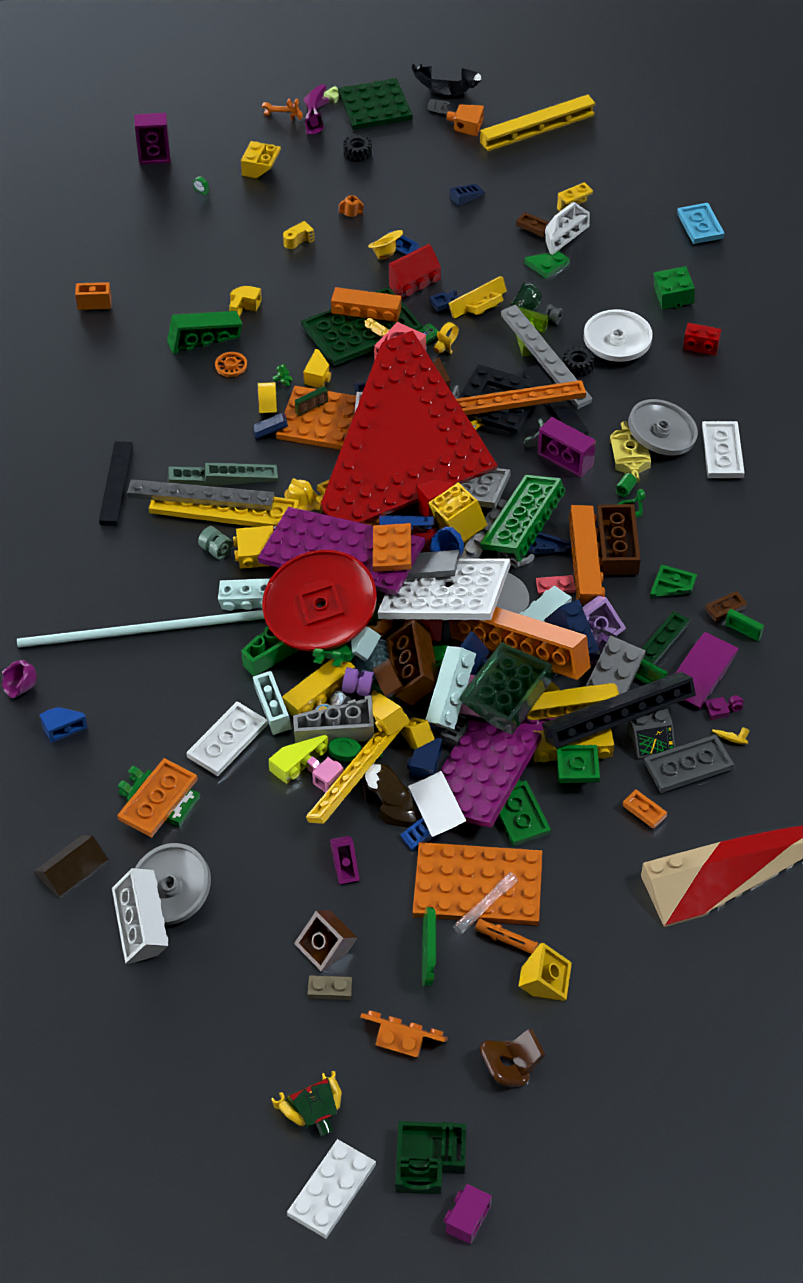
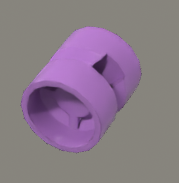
(357, 682)

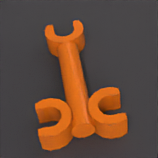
(291, 107)

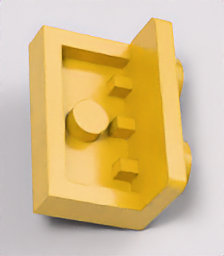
(576, 194)

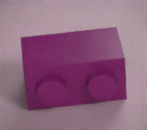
(468, 1213)

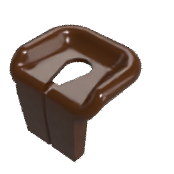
(525, 1053)

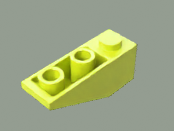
(293, 758)

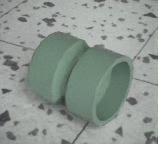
(215, 542)

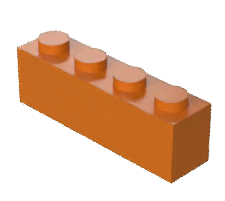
(366, 304)

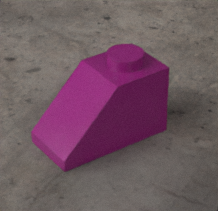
(344, 859)

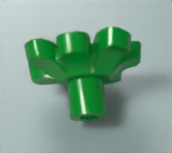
(283, 375)

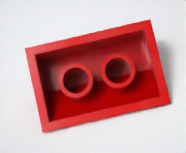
(414, 271)

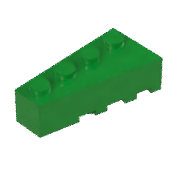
(202, 328)
(264, 652)

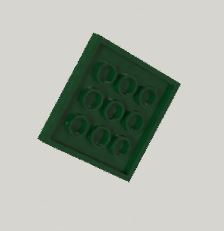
(375, 103)

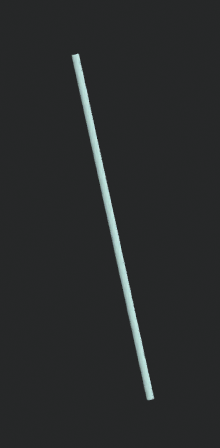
(145, 628)

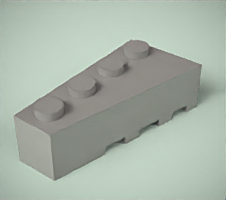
(346, 721)

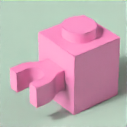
(324, 773)

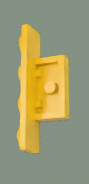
(479, 299)

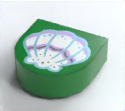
(201, 185)

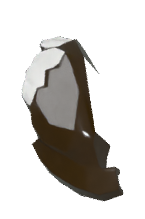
(396, 798)

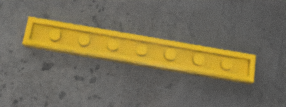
(350, 776)

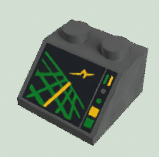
(651, 733)

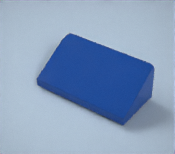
(405, 245)

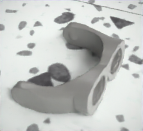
(503, 555)

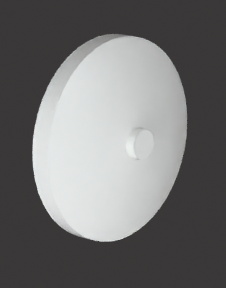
(618, 335)

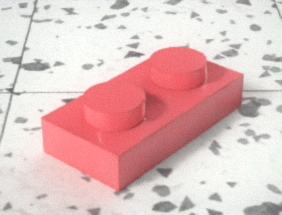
(564, 583)

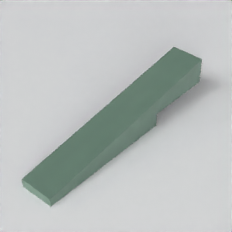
(222, 474)

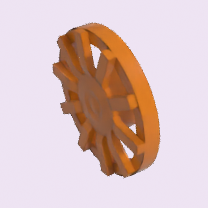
(231, 364)

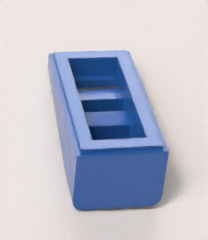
(419, 825)

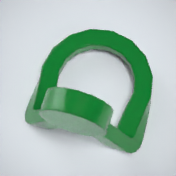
(640, 497)

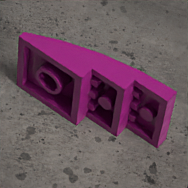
(707, 665)

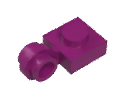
(718, 708)

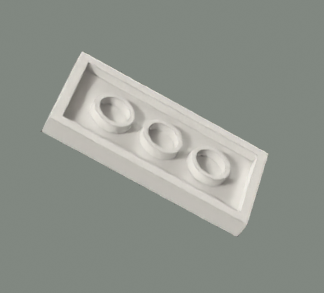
(722, 449)
(227, 738)
(331, 1188)

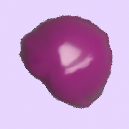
(18, 678)

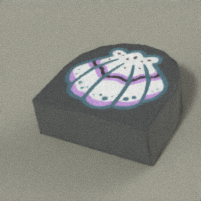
(339, 698)

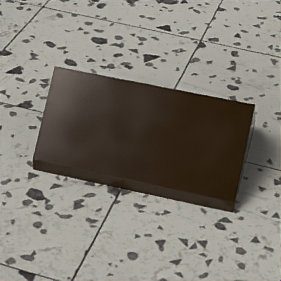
(72, 865)

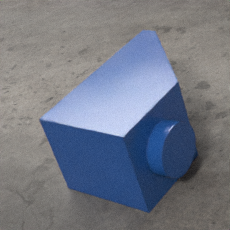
(62, 723)

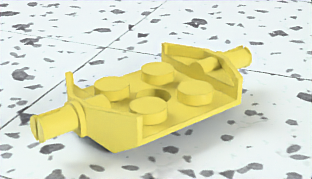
(626, 459)

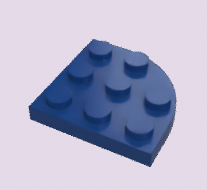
(424, 521)

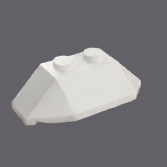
(566, 226)

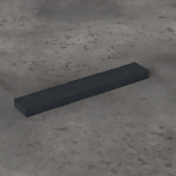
(560, 409)
(116, 483)

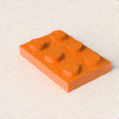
(392, 547)

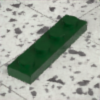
(665, 637)

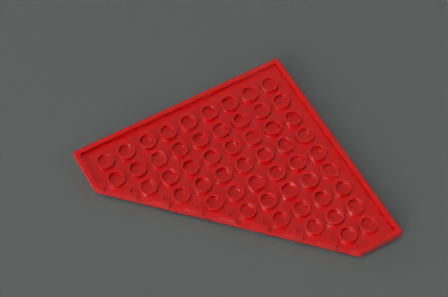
(402, 437)

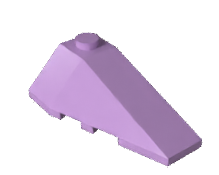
(602, 614)

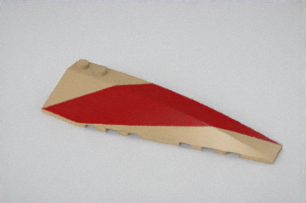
(708, 876)

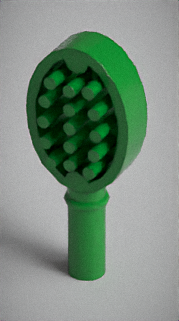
(344, 749)

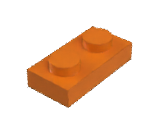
(644, 809)

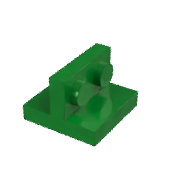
(578, 764)

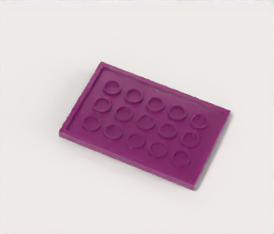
(487, 768)

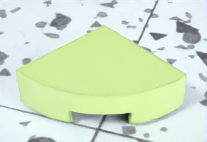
(332, 94)

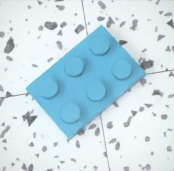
(700, 223)

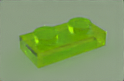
(539, 320)

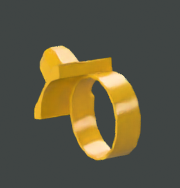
(444, 342)

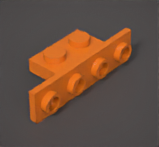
(401, 1037)

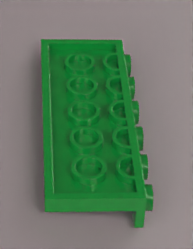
(524, 515)

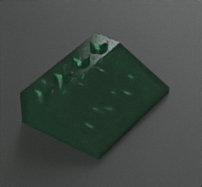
(507, 687)

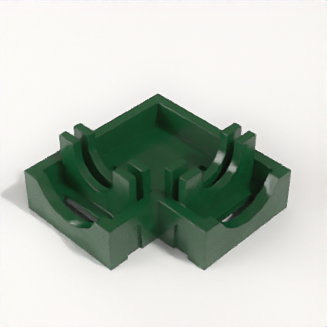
(427, 1152)

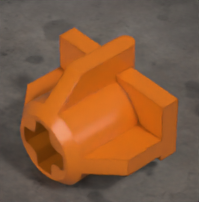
(351, 206)

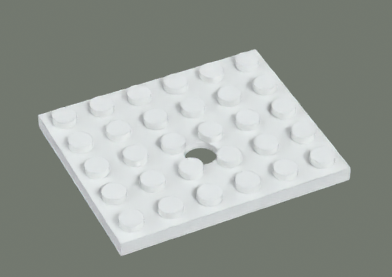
(470, 597)

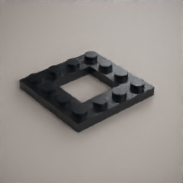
(498, 419)

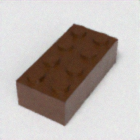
(618, 539)
(414, 660)

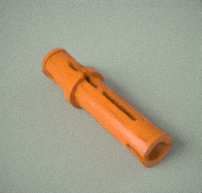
(484, 926)

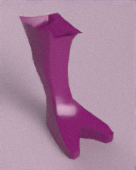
(313, 101)

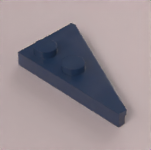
(548, 544)

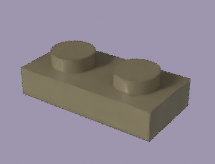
(330, 987)

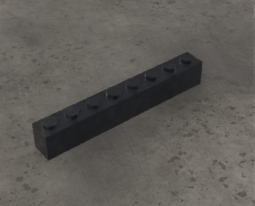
(618, 709)

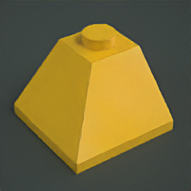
(546, 974)

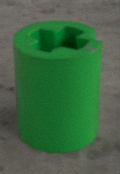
(626, 484)

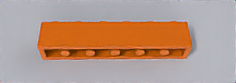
(585, 553)

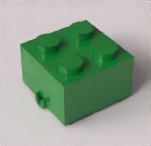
(674, 287)

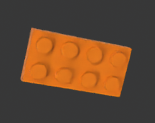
(157, 797)

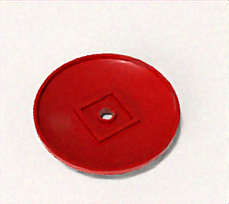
(315, 578)

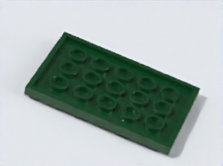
(346, 336)

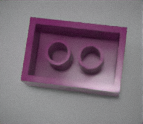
(152, 138)
(566, 447)

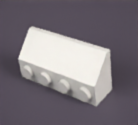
(139, 915)

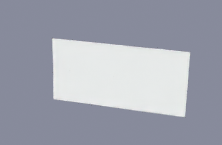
(437, 804)

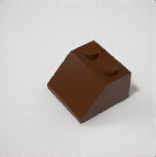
(325, 939)

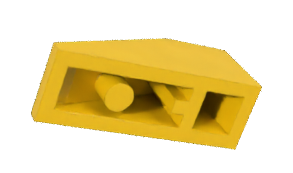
(388, 714)

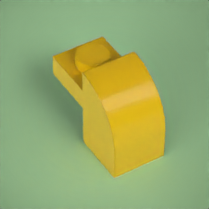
(245, 298)
(267, 397)

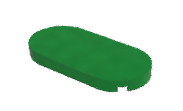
(428, 946)

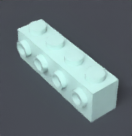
(241, 594)
(450, 686)

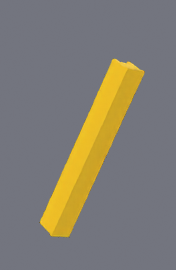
(537, 122)

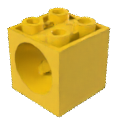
(458, 510)

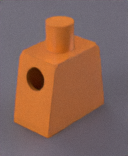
(467, 118)

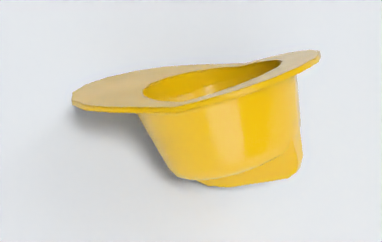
(386, 245)
(302, 491)

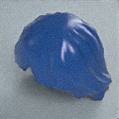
(447, 540)

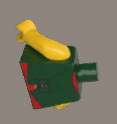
(313, 1104)

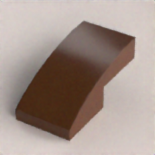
(388, 678)

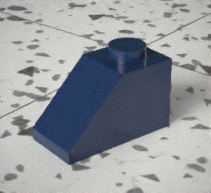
(425, 760)

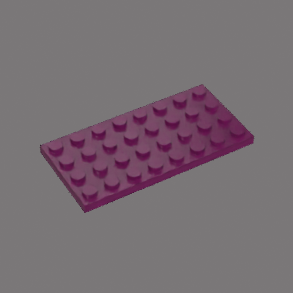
(309, 531)

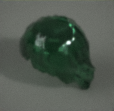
(528, 297)

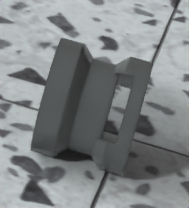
(554, 314)

